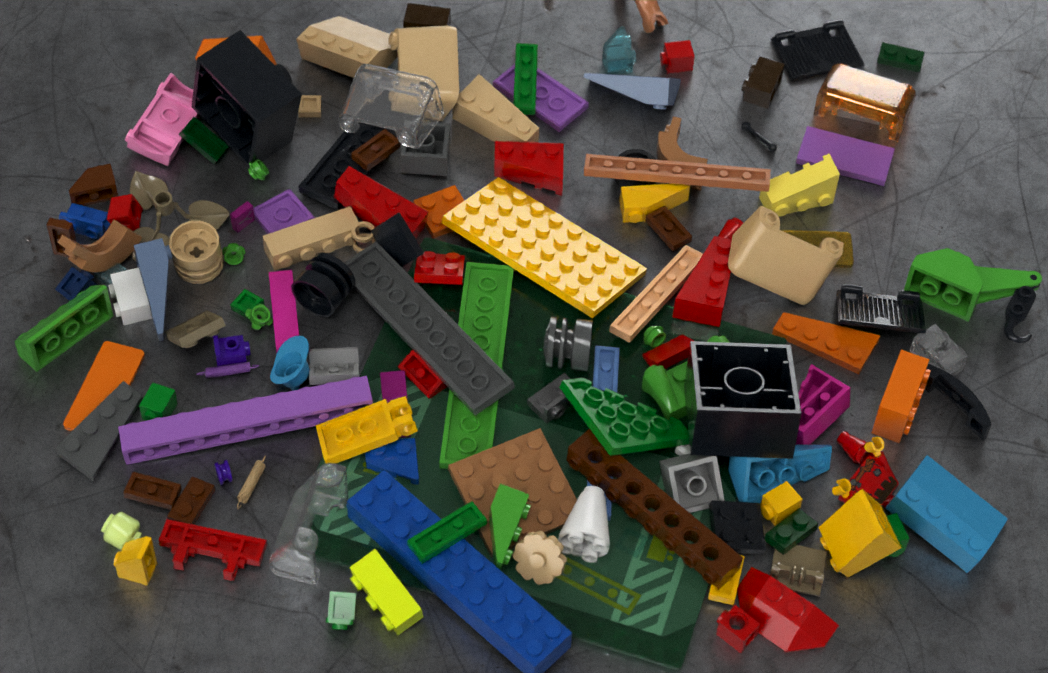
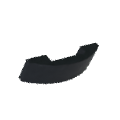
(962, 397)

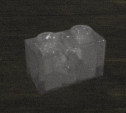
(940, 350)

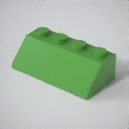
(65, 327)

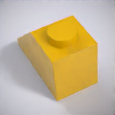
(136, 560)

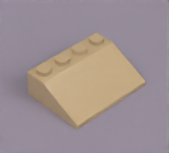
(345, 45)

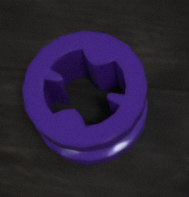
(223, 472)

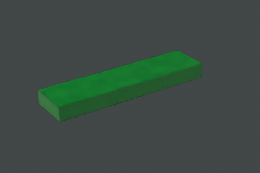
(525, 78)

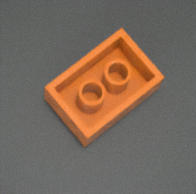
(902, 396)

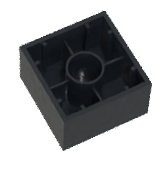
(246, 98)
(741, 400)

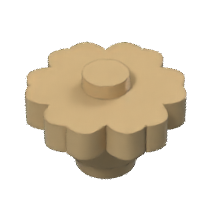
(539, 557)

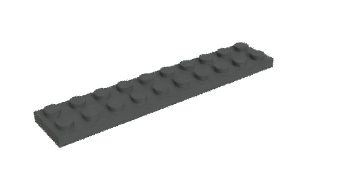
(428, 329)

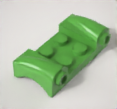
(668, 386)

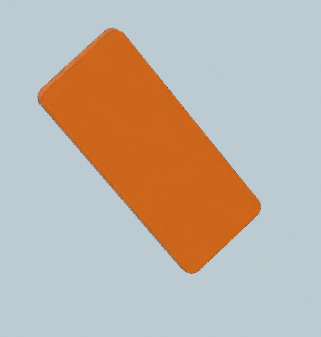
(110, 368)

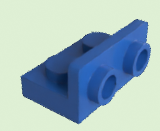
(87, 220)

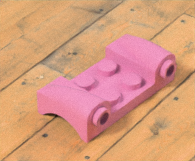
(162, 121)

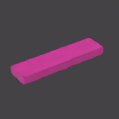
(283, 306)

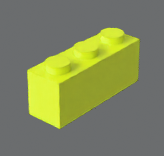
(385, 593)

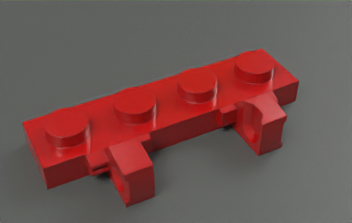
(232, 548)

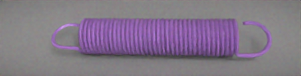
(227, 370)

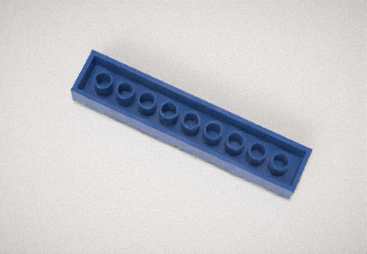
(461, 578)

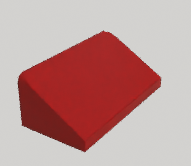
(669, 352)
(421, 375)

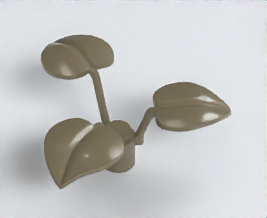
(154, 192)

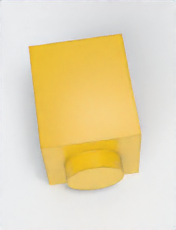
(780, 503)

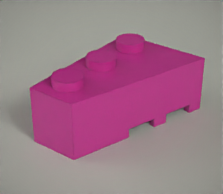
(821, 403)

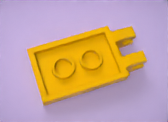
(365, 429)

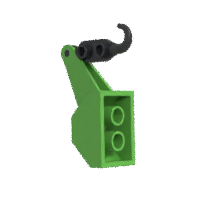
(956, 286)

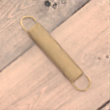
(251, 482)

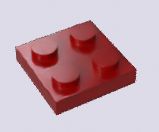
(439, 268)

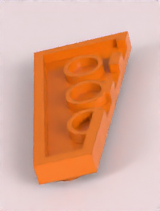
(832, 342)

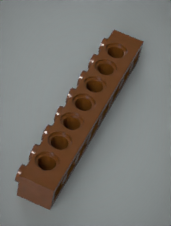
(668, 511)

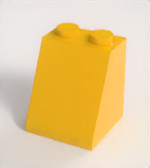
(858, 535)

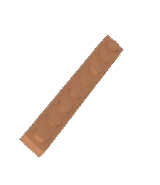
(677, 172)

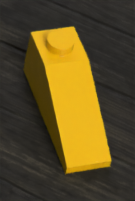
(643, 199)

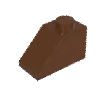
(94, 186)

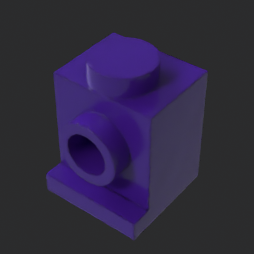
(231, 350)

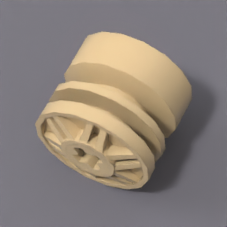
(196, 252)

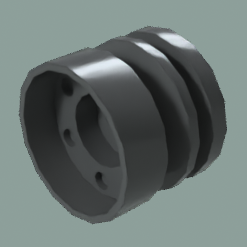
(568, 343)

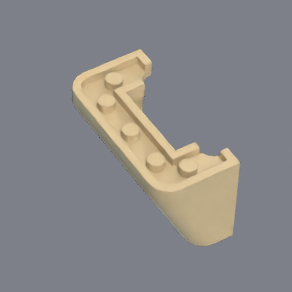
(432, 54)
(779, 260)

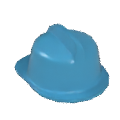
(291, 363)

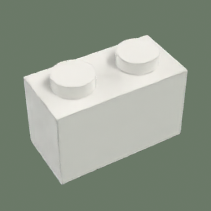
(130, 296)

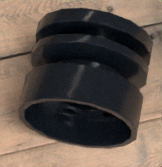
(323, 284)

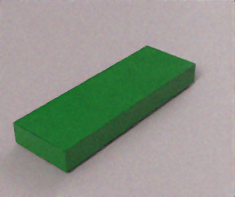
(447, 532)

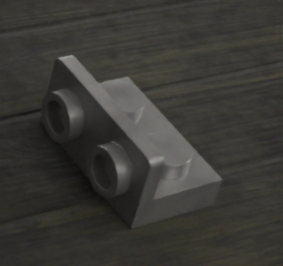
(550, 401)

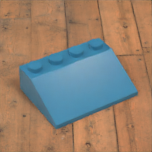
(947, 514)

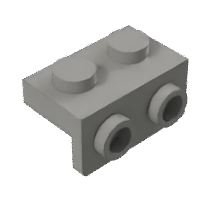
(333, 365)

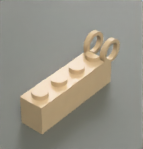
(315, 236)

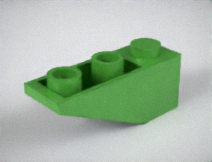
(504, 517)

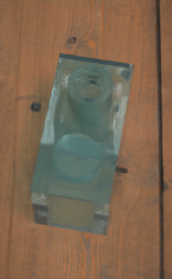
(617, 53)

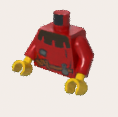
(872, 476)

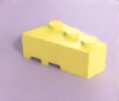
(802, 190)

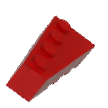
(376, 202)
(706, 288)

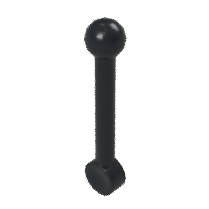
(746, 126)

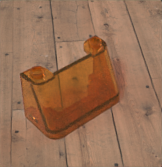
(867, 97)

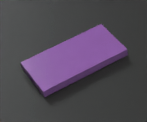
(554, 101)
(850, 155)

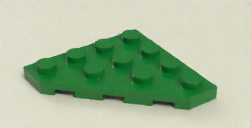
(620, 424)

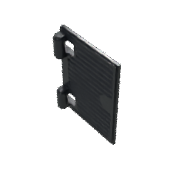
(816, 51)
(880, 310)

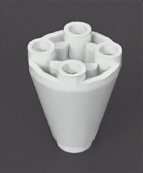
(587, 526)

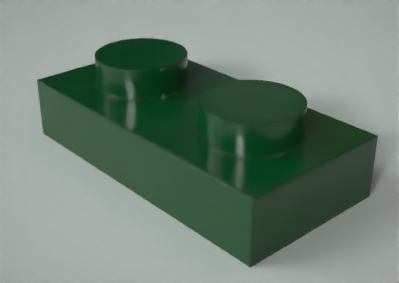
(900, 57)
(791, 531)

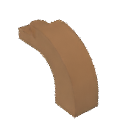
(669, 149)
(101, 255)

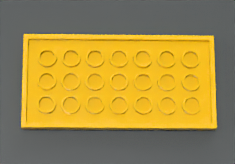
(544, 246)

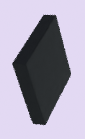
(397, 240)

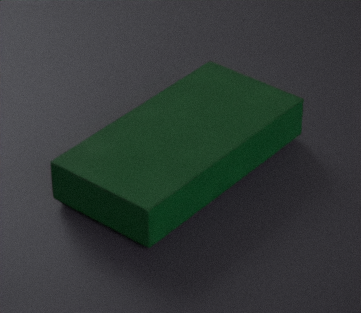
(203, 140)

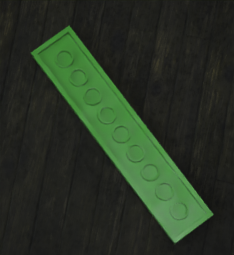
(485, 320)

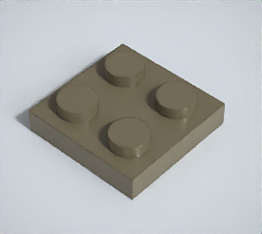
(195, 328)

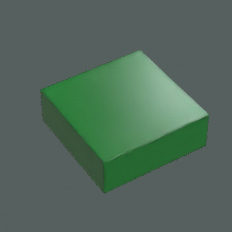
(245, 301)

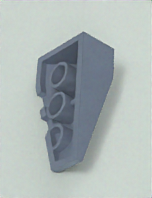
(649, 90)
(153, 264)

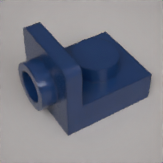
(74, 283)

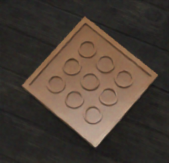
(526, 466)

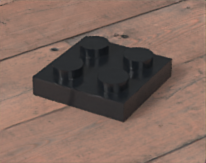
(738, 525)

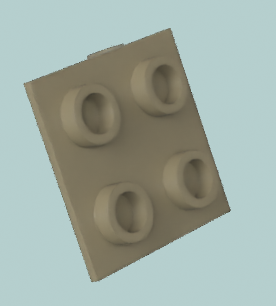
(800, 569)

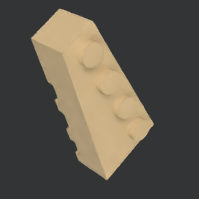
(492, 114)

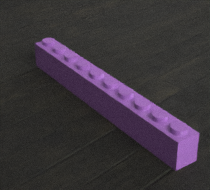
(242, 420)

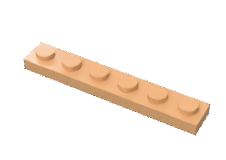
(655, 295)

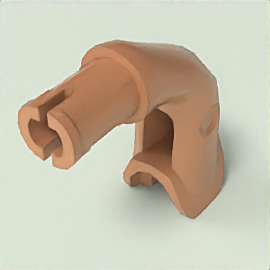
(650, 14)

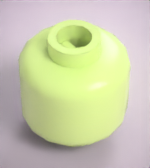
(120, 529)

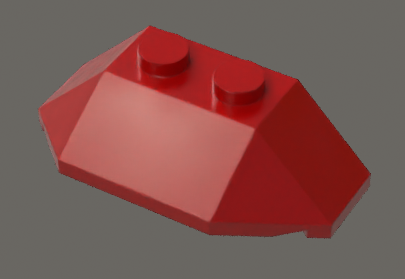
(783, 614)

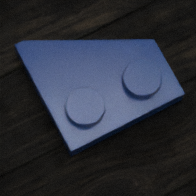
(396, 459)

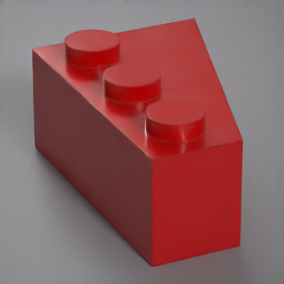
(530, 163)

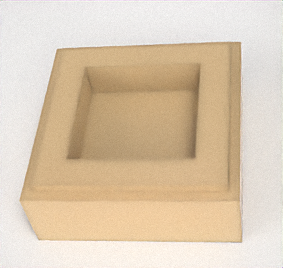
(310, 106)

